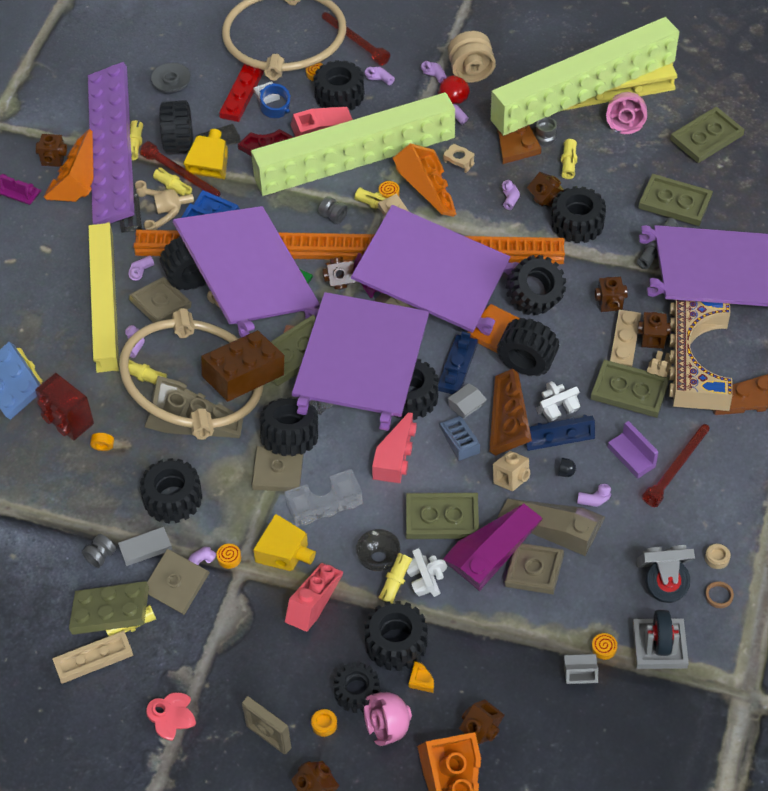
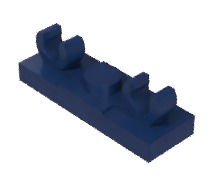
(457, 363)
(561, 432)

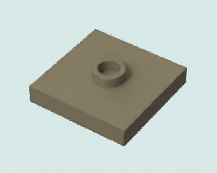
(159, 300)
(276, 471)
(534, 568)
(176, 581)
(266, 725)

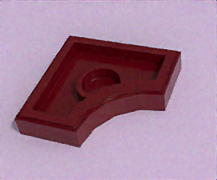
(254, 141)

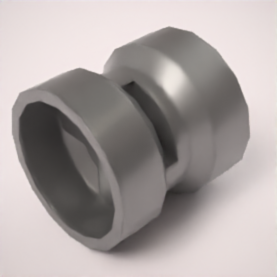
(546, 131)
(333, 210)
(99, 550)

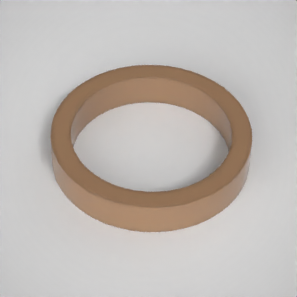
(719, 605)

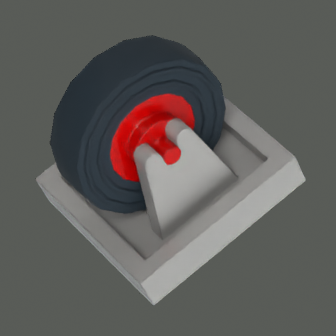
(667, 576)
(660, 642)

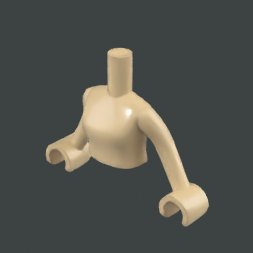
(165, 201)

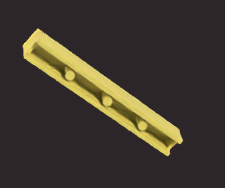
(651, 83)
(103, 298)

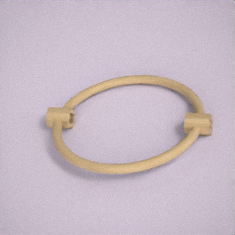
(275, 64)
(199, 420)

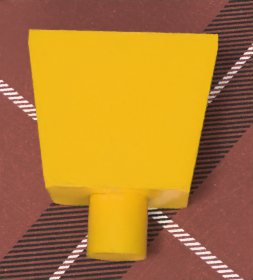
(208, 156)
(283, 545)

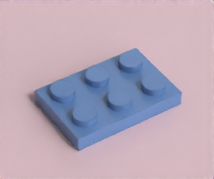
(16, 381)

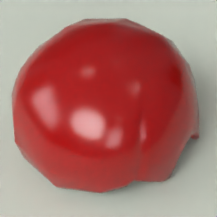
(455, 88)

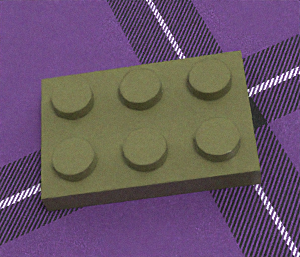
(707, 134)
(675, 199)
(293, 346)
(630, 388)
(441, 515)
(109, 608)

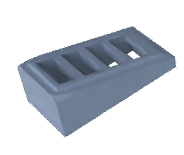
(464, 451)

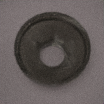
(377, 541)

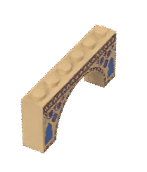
(692, 383)

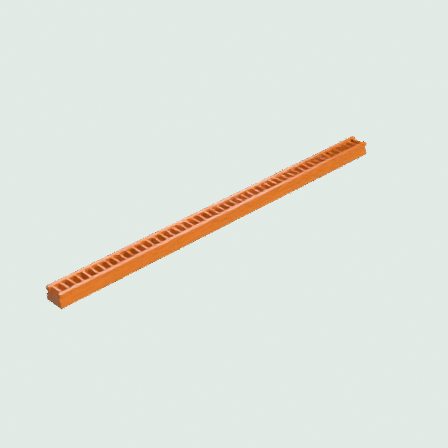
(349, 245)

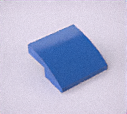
(208, 204)

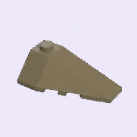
(178, 400)
(562, 524)

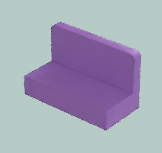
(634, 451)

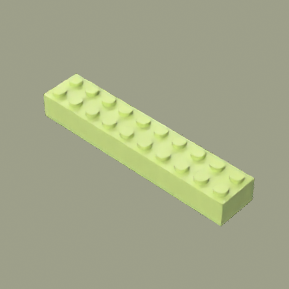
(583, 76)
(353, 143)

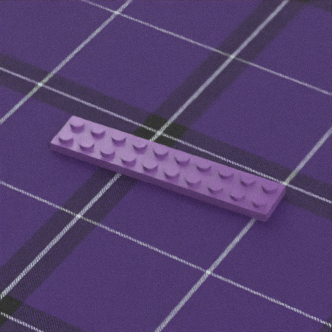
(111, 145)

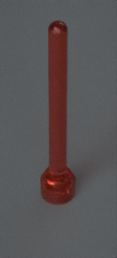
(379, 55)
(151, 152)
(654, 495)

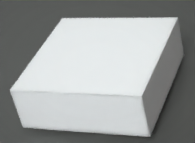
(270, 98)

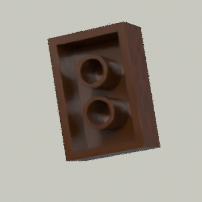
(242, 365)

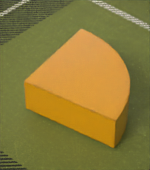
(421, 678)

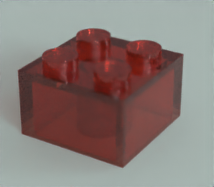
(64, 406)

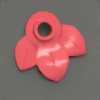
(174, 715)

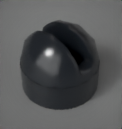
(567, 468)

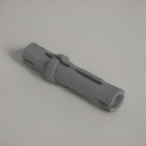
(651, 249)

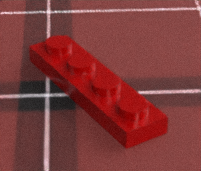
(241, 93)

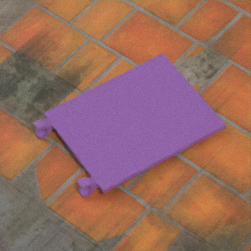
(710, 265)
(246, 266)
(433, 269)
(361, 356)

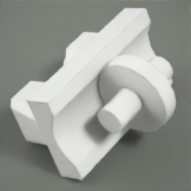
(567, 398)
(428, 570)

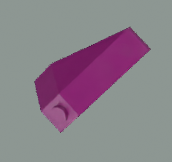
(488, 548)

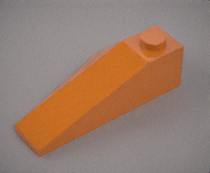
(423, 171)
(76, 172)
(451, 763)

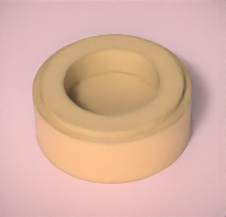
(717, 556)

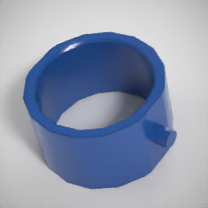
(274, 112)

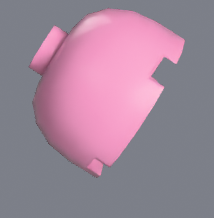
(626, 112)
(387, 717)

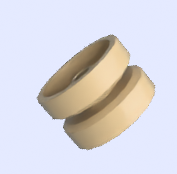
(471, 56)

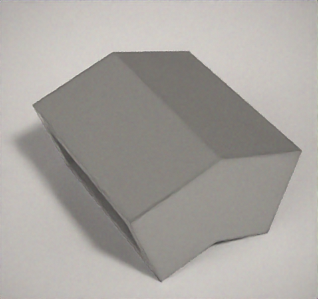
(466, 400)
(580, 669)

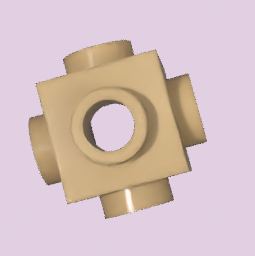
(511, 471)

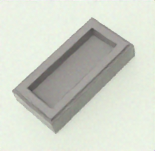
(144, 546)

